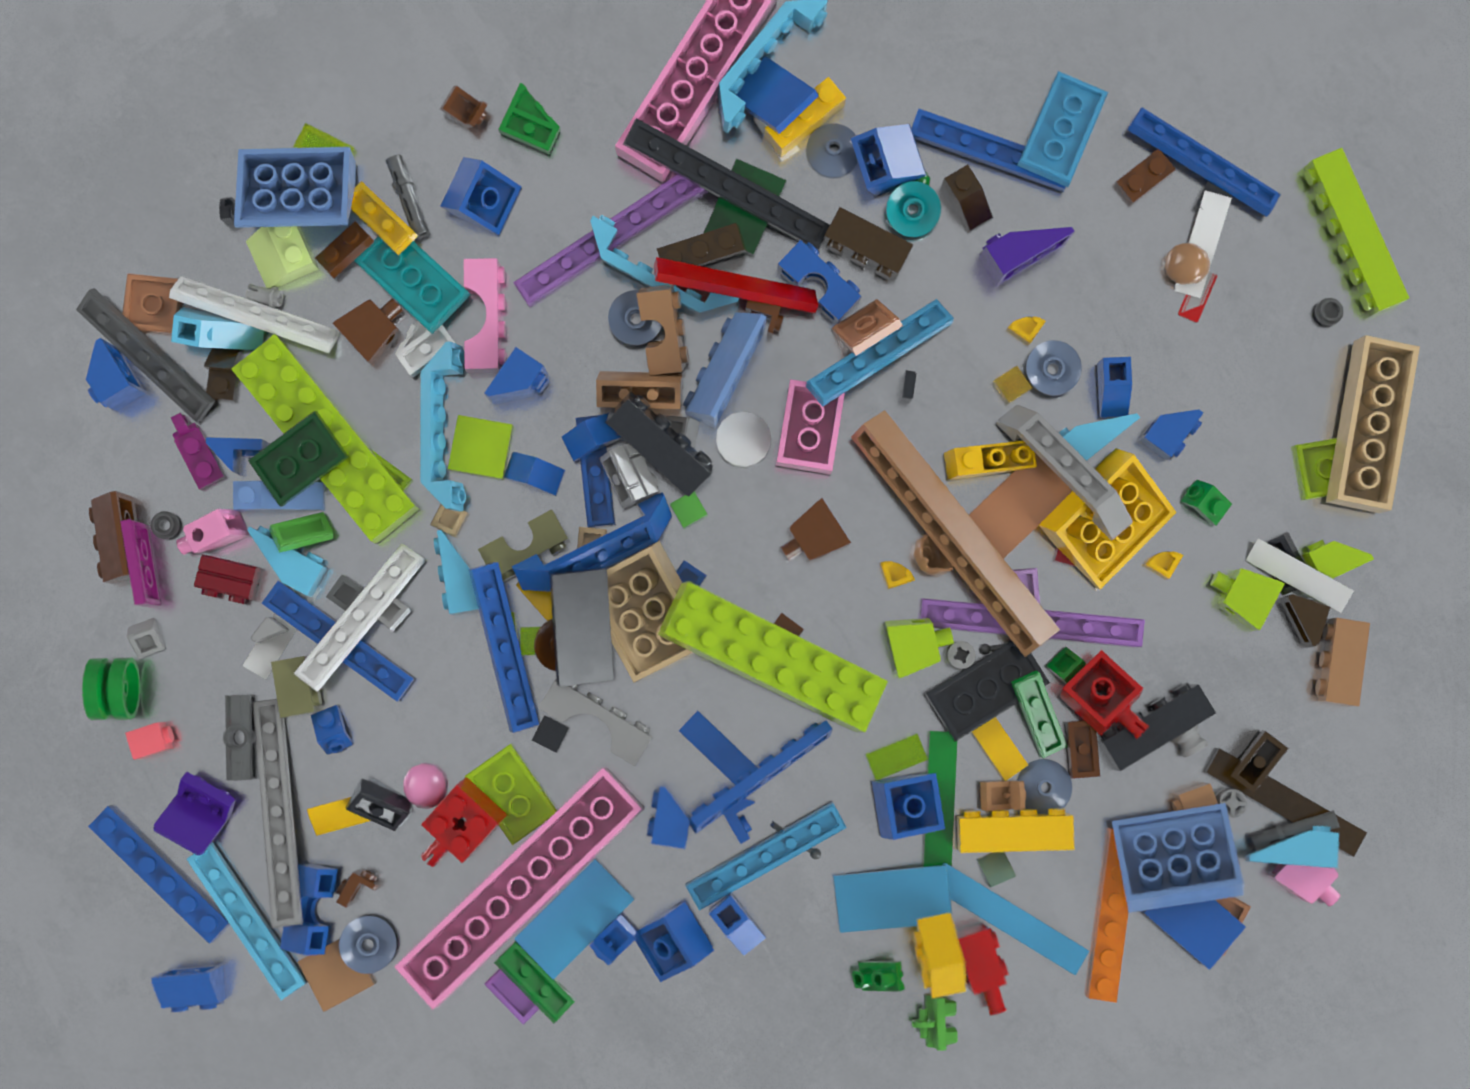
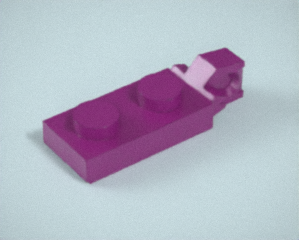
(196, 453)

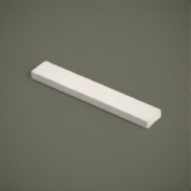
(254, 314)
(359, 617)

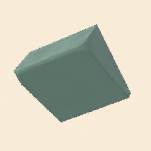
(996, 868)

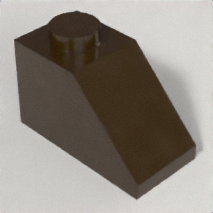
(967, 198)
(1259, 761)

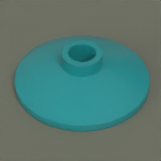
(927, 211)

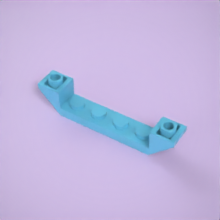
(804, 13)
(605, 234)
(447, 361)

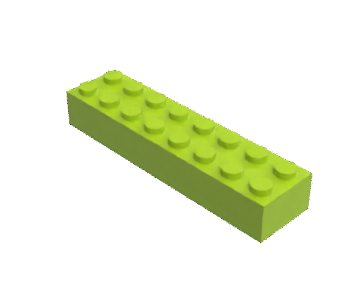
(358, 483)
(772, 657)

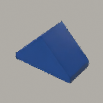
(589, 437)
(534, 473)

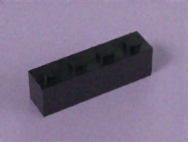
(659, 443)
(1165, 721)

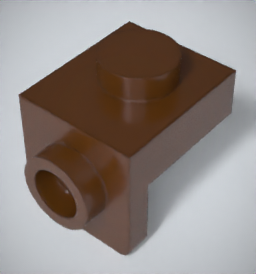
(464, 108)
(772, 313)
(349, 888)

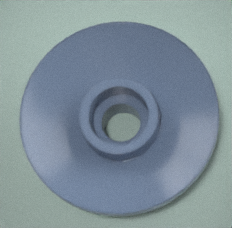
(823, 159)
(620, 323)
(1063, 358)
(1046, 771)
(364, 929)

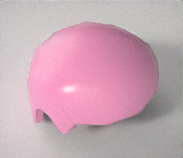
(424, 786)

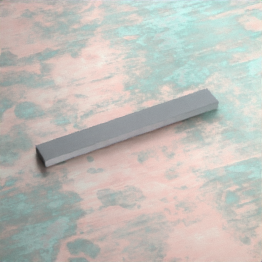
(277, 815)

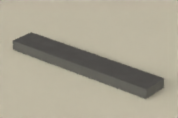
(145, 355)

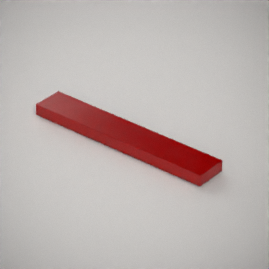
(735, 285)

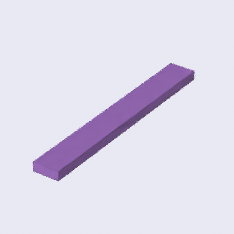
(585, 251)
(1071, 625)

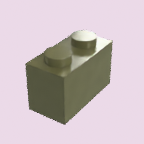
(292, 693)

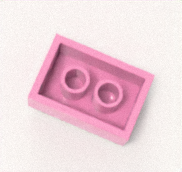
(809, 431)

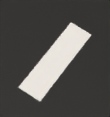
(1207, 233)
(1299, 575)
(270, 650)

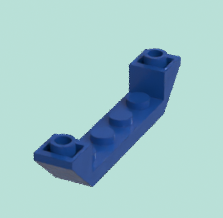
(603, 551)

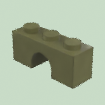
(547, 537)

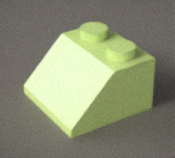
(281, 255)

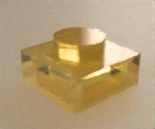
(1012, 385)

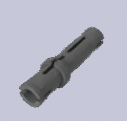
(403, 185)
(1280, 833)

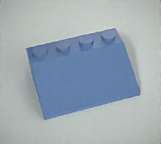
(294, 187)
(726, 368)
(1177, 858)

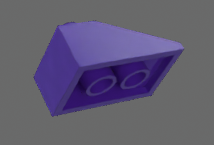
(1017, 250)

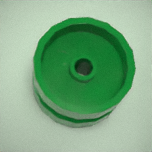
(111, 688)

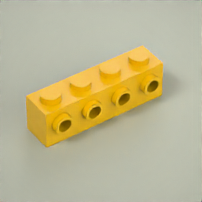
(1015, 832)

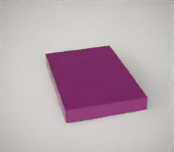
(140, 563)

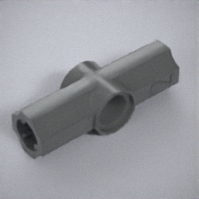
(238, 717)

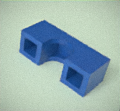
(804, 263)
(311, 936)

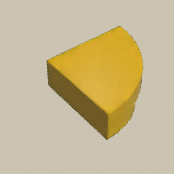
(1026, 328)
(1164, 563)
(895, 574)

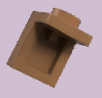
(1002, 795)

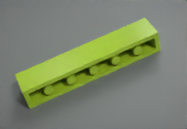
(1355, 232)

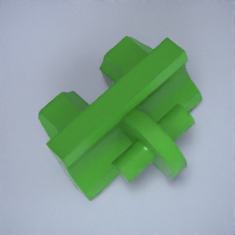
(933, 1023)

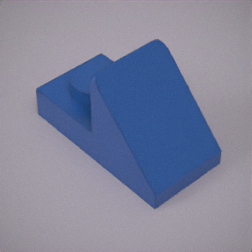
(230, 448)
(739, 825)

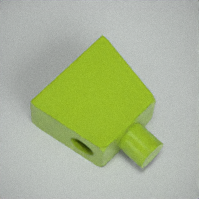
(1247, 596)
(915, 644)

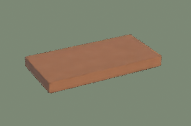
(1019, 506)

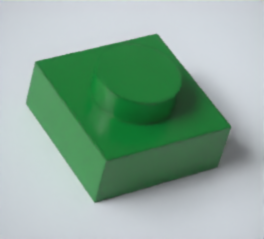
(1066, 665)

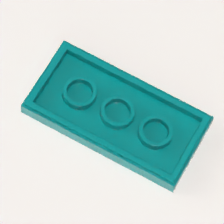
(414, 282)

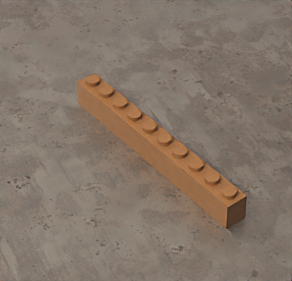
(955, 533)

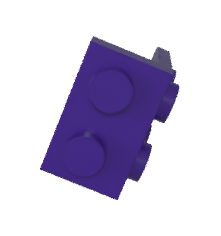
(195, 814)

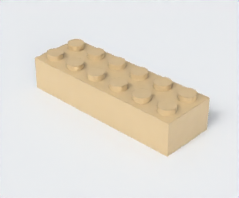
(1372, 424)

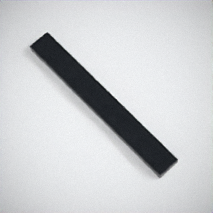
(725, 183)

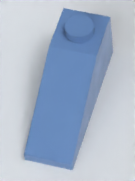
(255, 497)

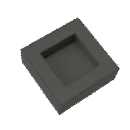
(344, 592)

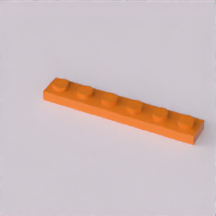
(1109, 930)

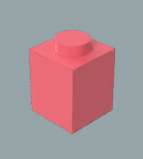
(150, 740)

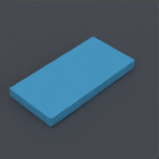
(1062, 129)
(891, 897)
(574, 918)

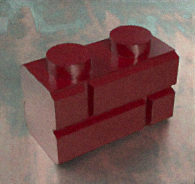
(227, 577)

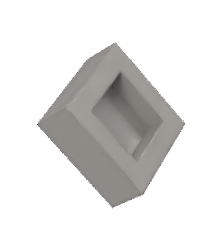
(394, 614)

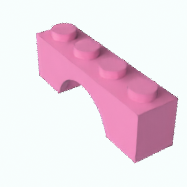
(484, 350)

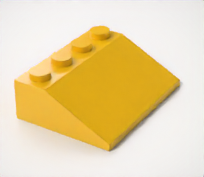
(1081, 540)

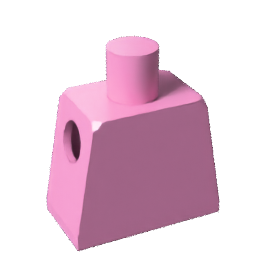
(213, 532)
(1307, 882)

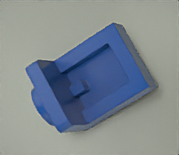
(330, 730)
(614, 940)

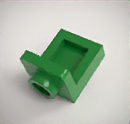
(1207, 501)

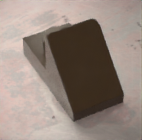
(222, 381)

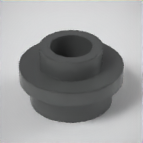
(156, 525)

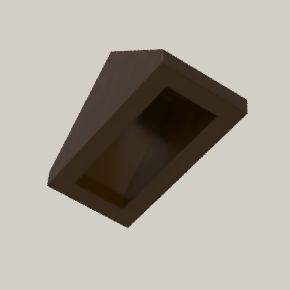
(1308, 618)

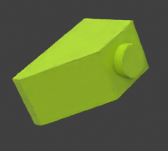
(1334, 558)

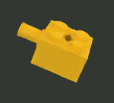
(939, 955)

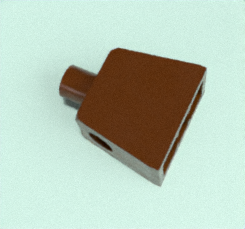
(370, 328)
(815, 534)

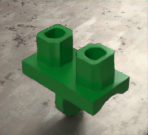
(879, 976)

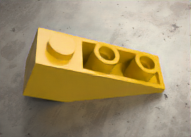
(988, 459)

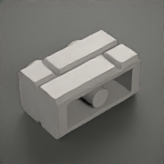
(629, 475)

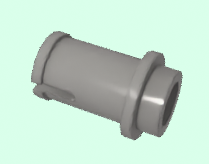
(271, 297)

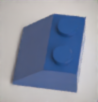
(480, 195)
(111, 378)
(517, 379)
(908, 805)
(673, 942)
(190, 987)

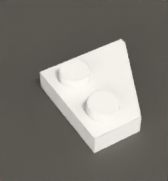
(420, 347)

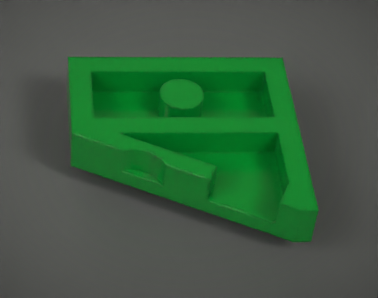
(529, 122)

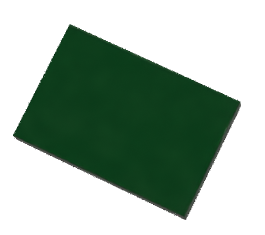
(727, 214)
(298, 458)

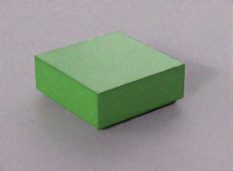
(688, 509)

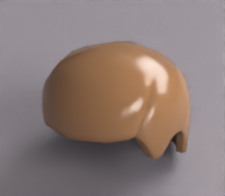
(1187, 264)
(930, 558)

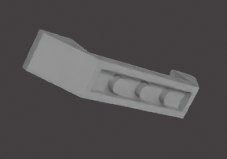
(1070, 466)

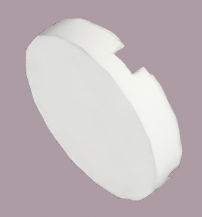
(743, 439)

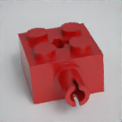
(1106, 709)
(452, 832)
(982, 965)

